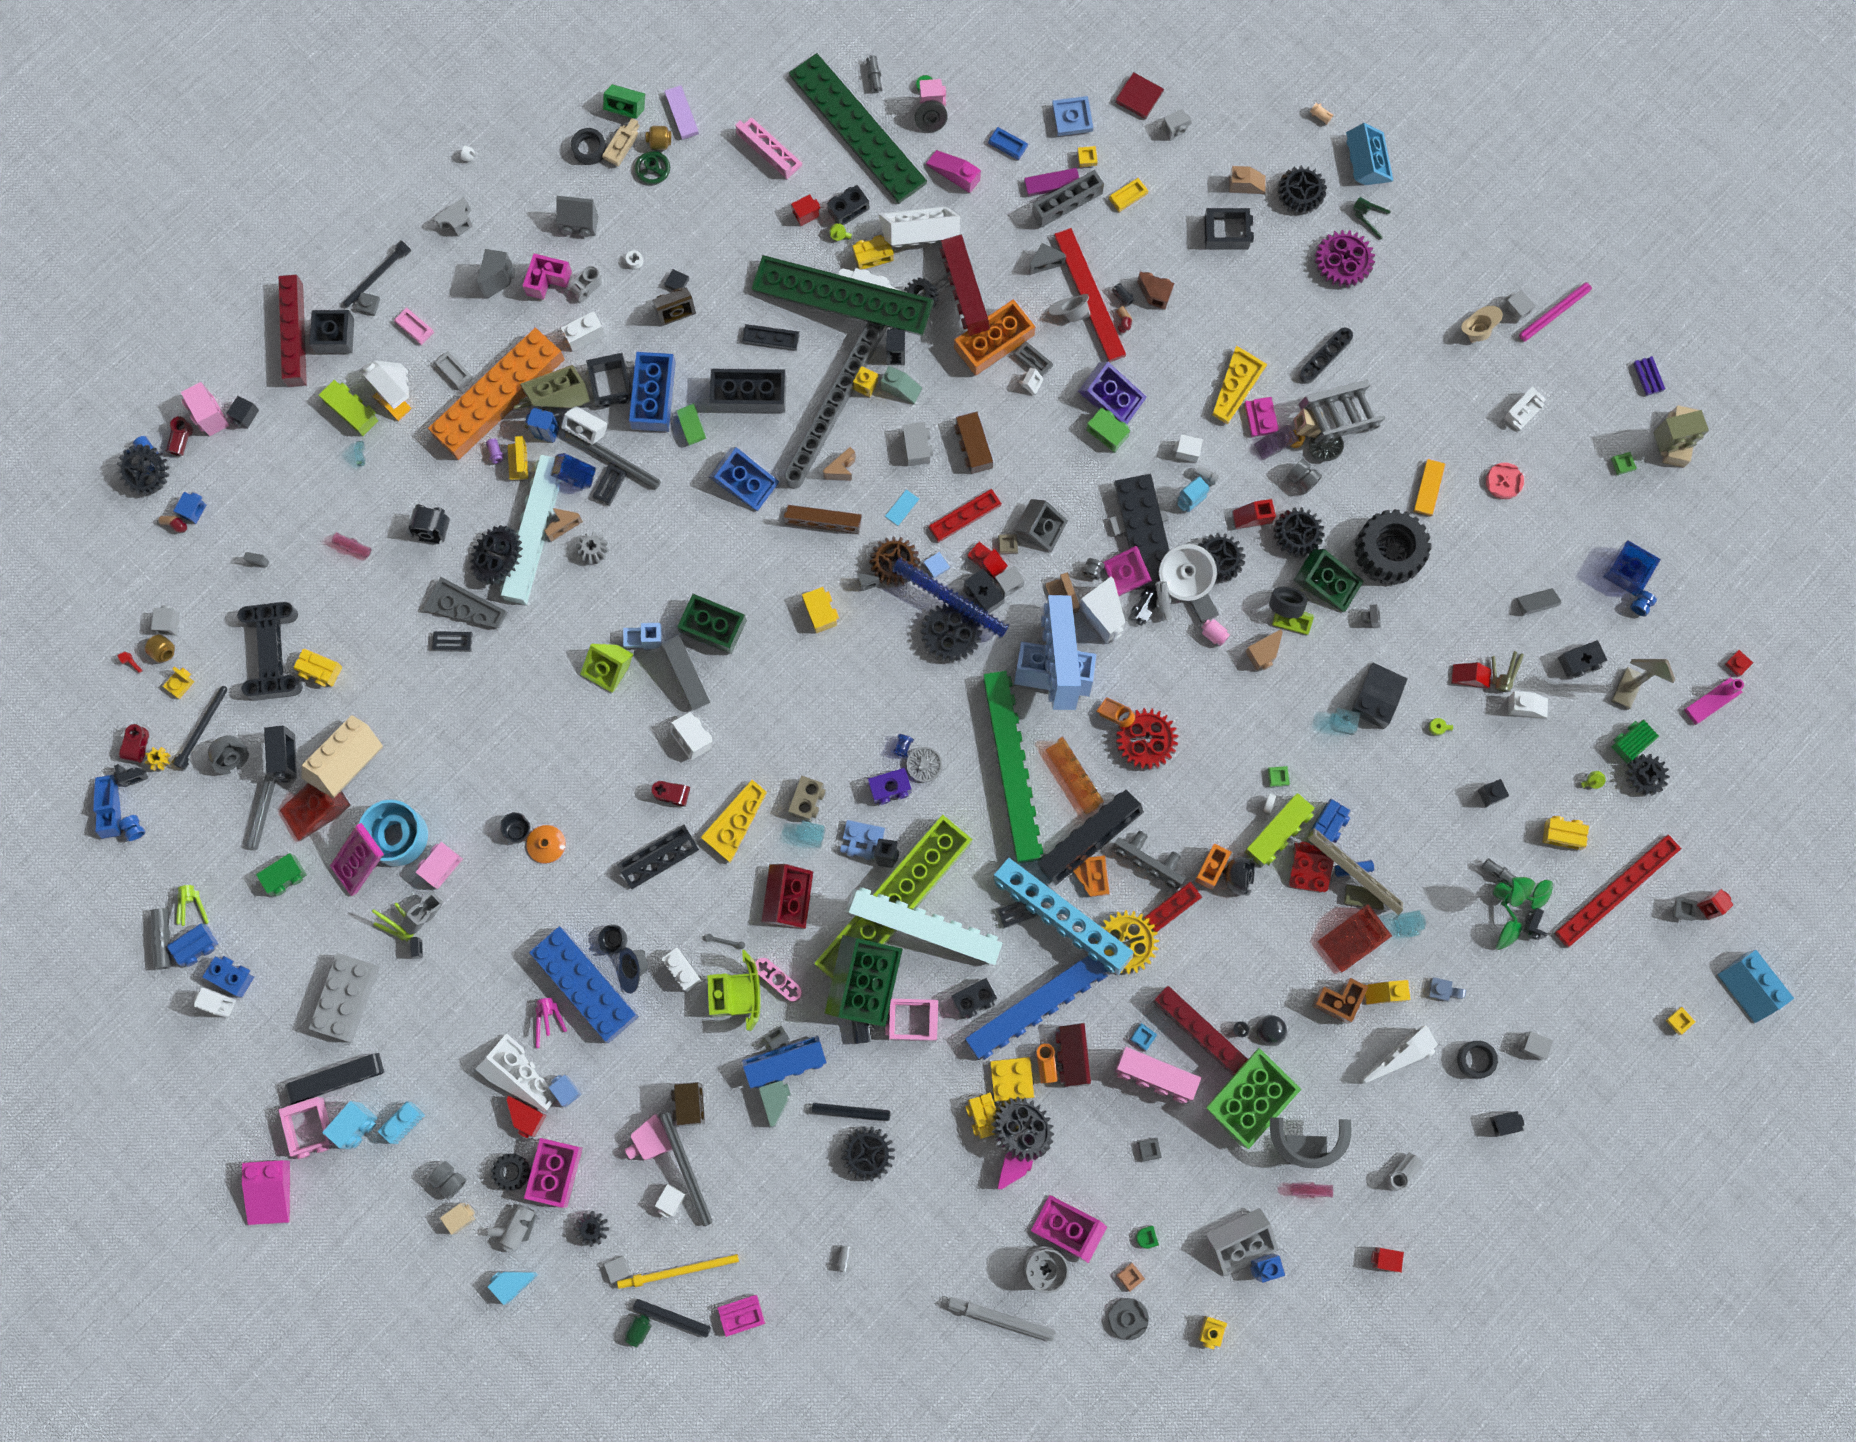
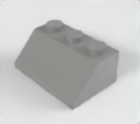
(1242, 1241)

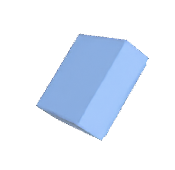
(936, 565)

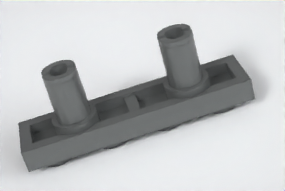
(1139, 859)

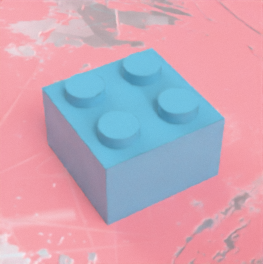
(350, 1125)

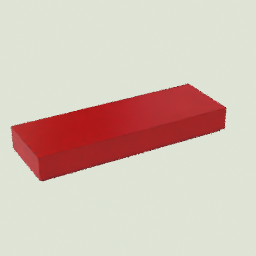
(1173, 906)

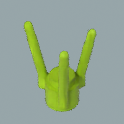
(186, 895)
(401, 933)

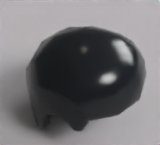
(515, 828)
(612, 939)
(1272, 1030)

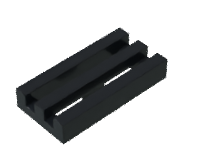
(608, 501)
(436, 634)
(1016, 921)

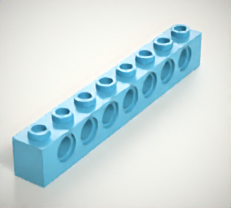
(1011, 870)

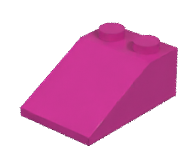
(266, 1191)
(1069, 1228)

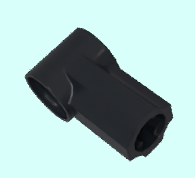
(861, 1032)

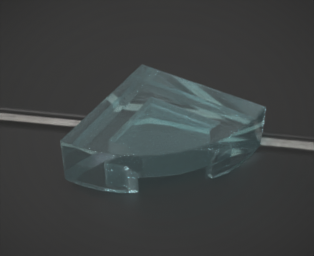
(358, 451)

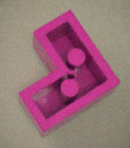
(545, 271)

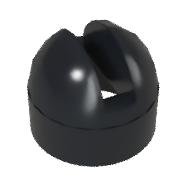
(1238, 1032)

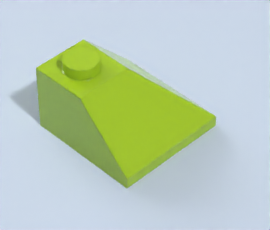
(606, 665)

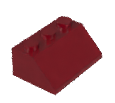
(787, 896)
(1073, 1055)

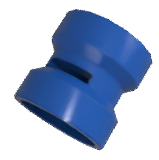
(1643, 603)
(132, 828)

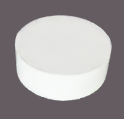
(1269, 803)

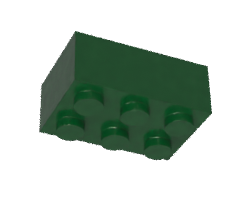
(712, 623)

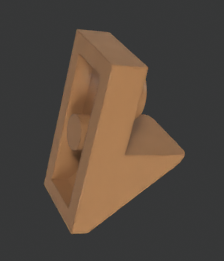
(837, 469)
(566, 522)

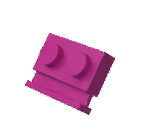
(1261, 416)
(741, 1315)

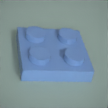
(1072, 116)

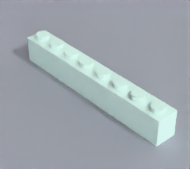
(532, 534)
(923, 926)

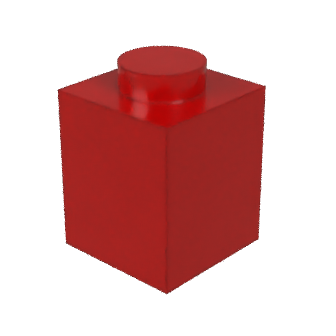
(805, 209)
(1387, 1259)

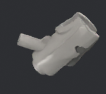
(517, 1229)

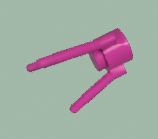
(544, 1009)

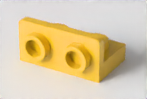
(518, 459)

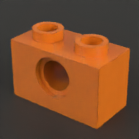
(1213, 866)

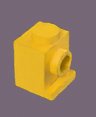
(1208, 1325)

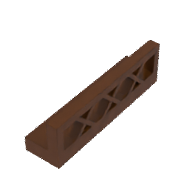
(823, 519)

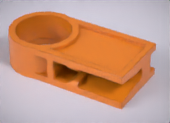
(1113, 710)

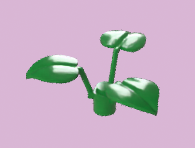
(1521, 890)

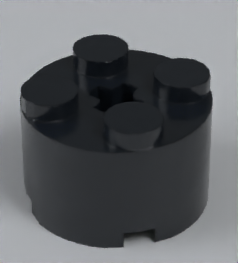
(428, 524)

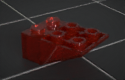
(1354, 938)

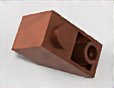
(1155, 289)

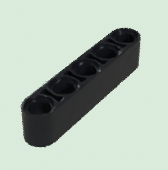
(334, 1078)

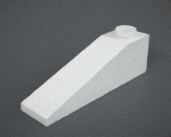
(1411, 1049)
(512, 1072)

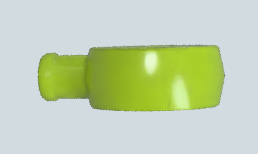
(1442, 726)

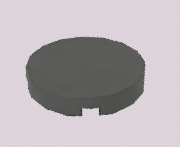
(1128, 1318)

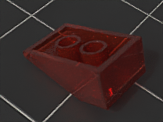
(312, 810)

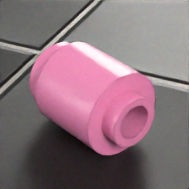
(1215, 632)

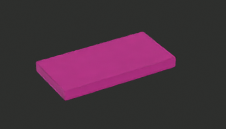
(356, 859)

